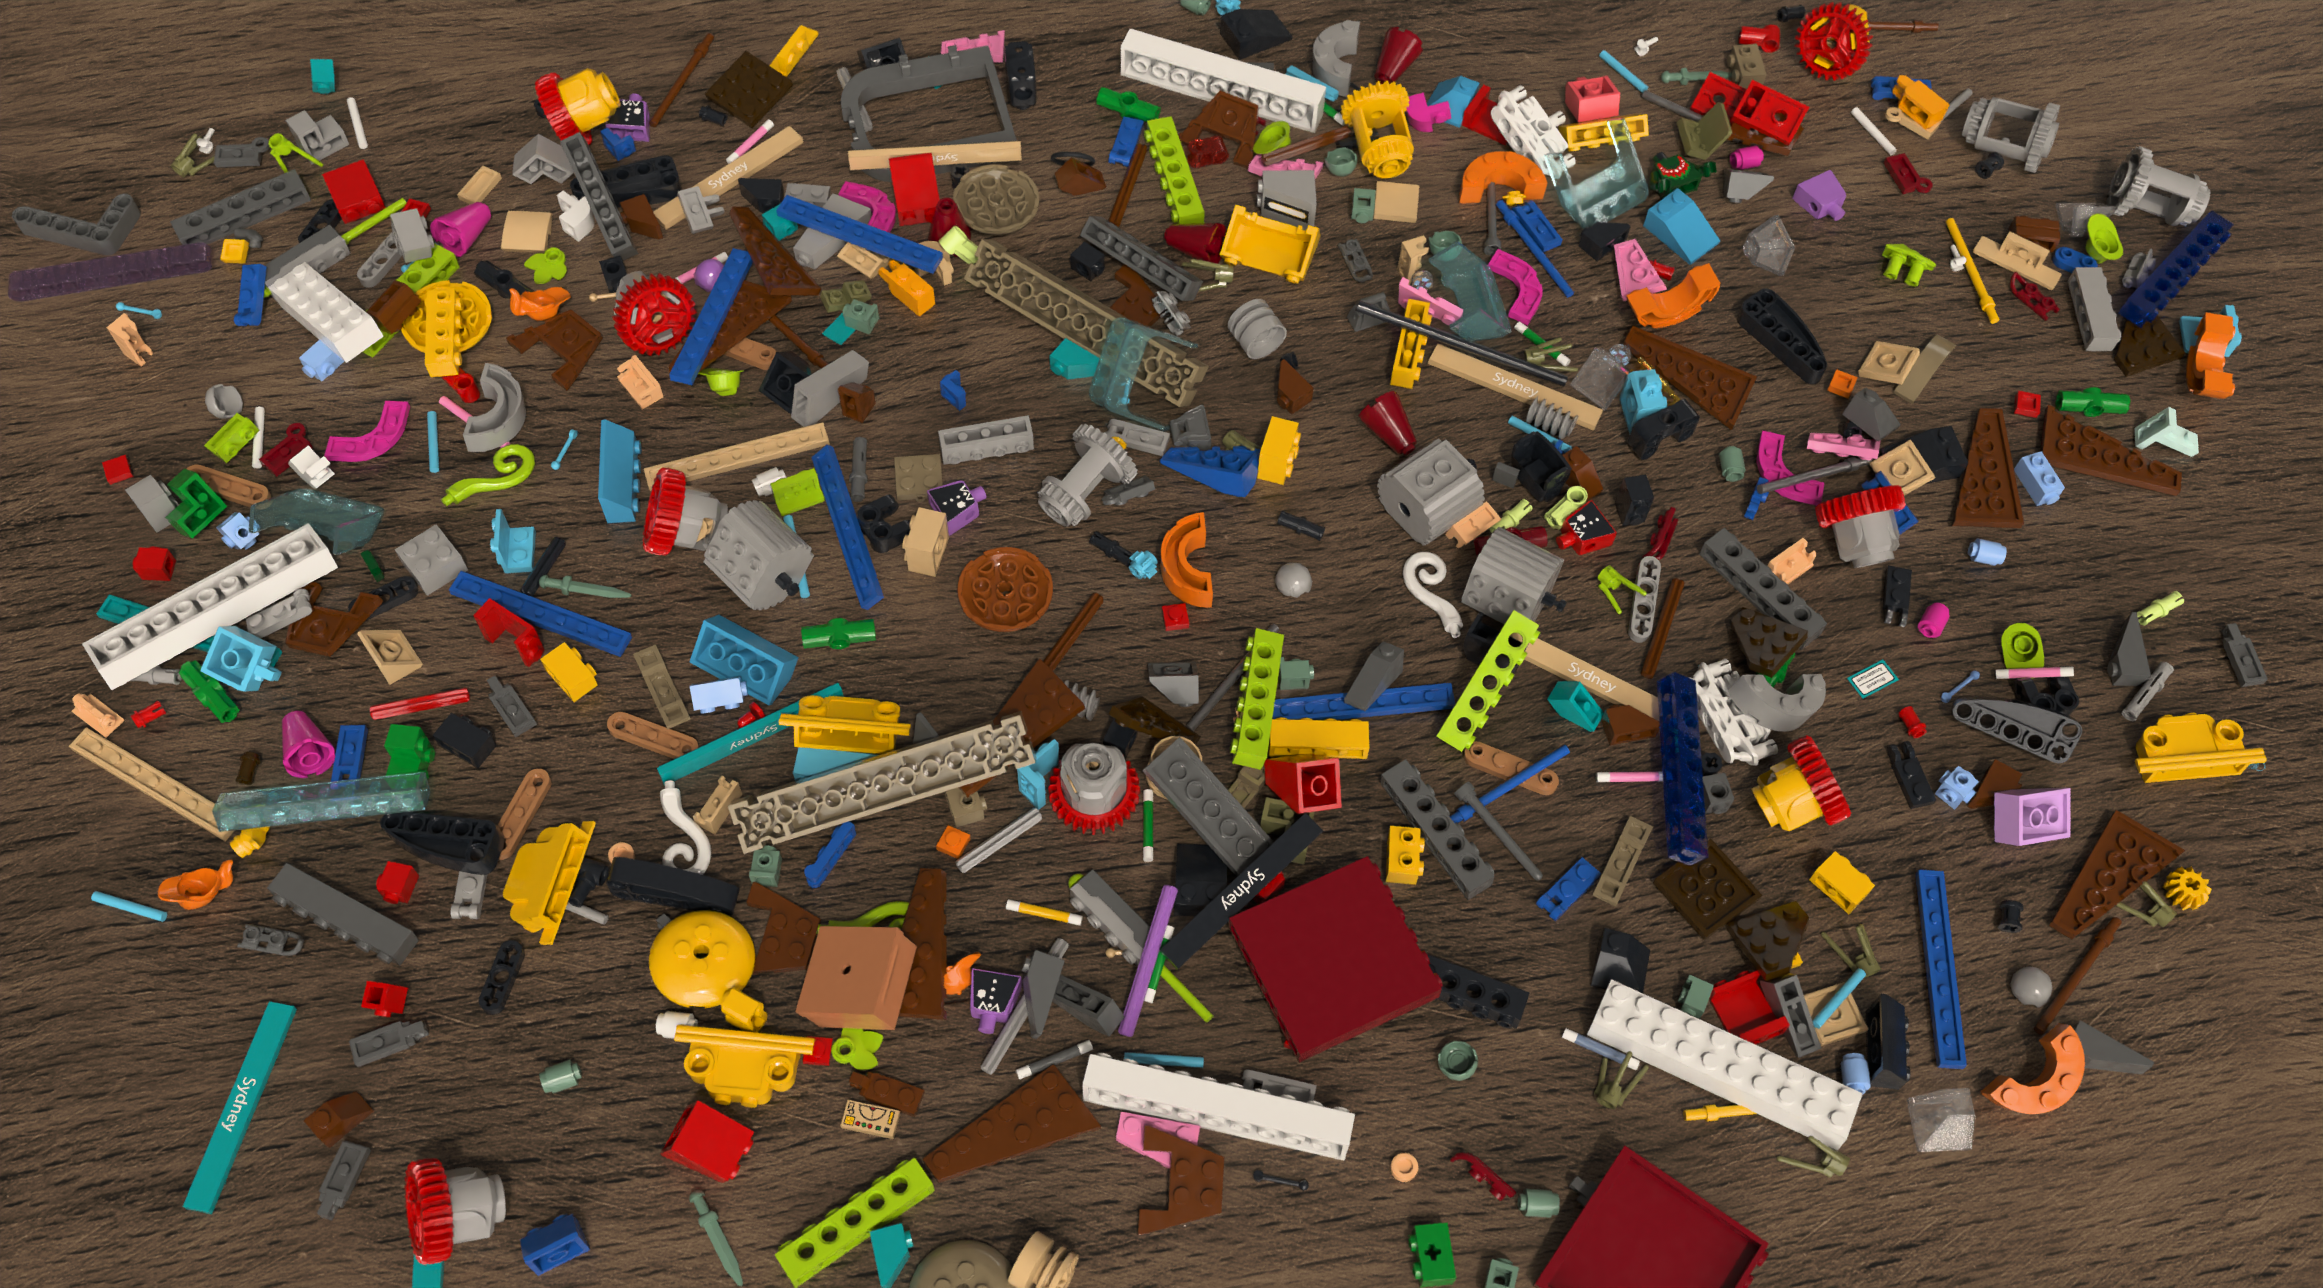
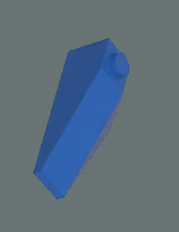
(1223, 470)

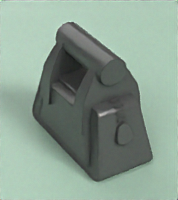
(1361, 321)
(1196, 429)

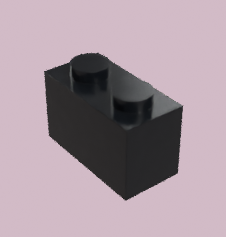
(1634, 500)
(465, 740)

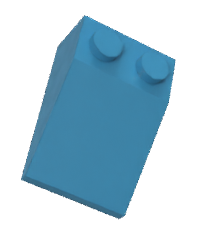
(1681, 226)

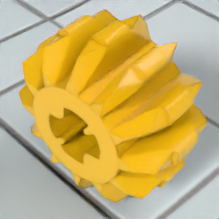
(2187, 888)

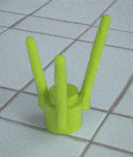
(283, 146)
(1612, 579)

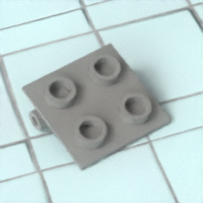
(1168, 301)

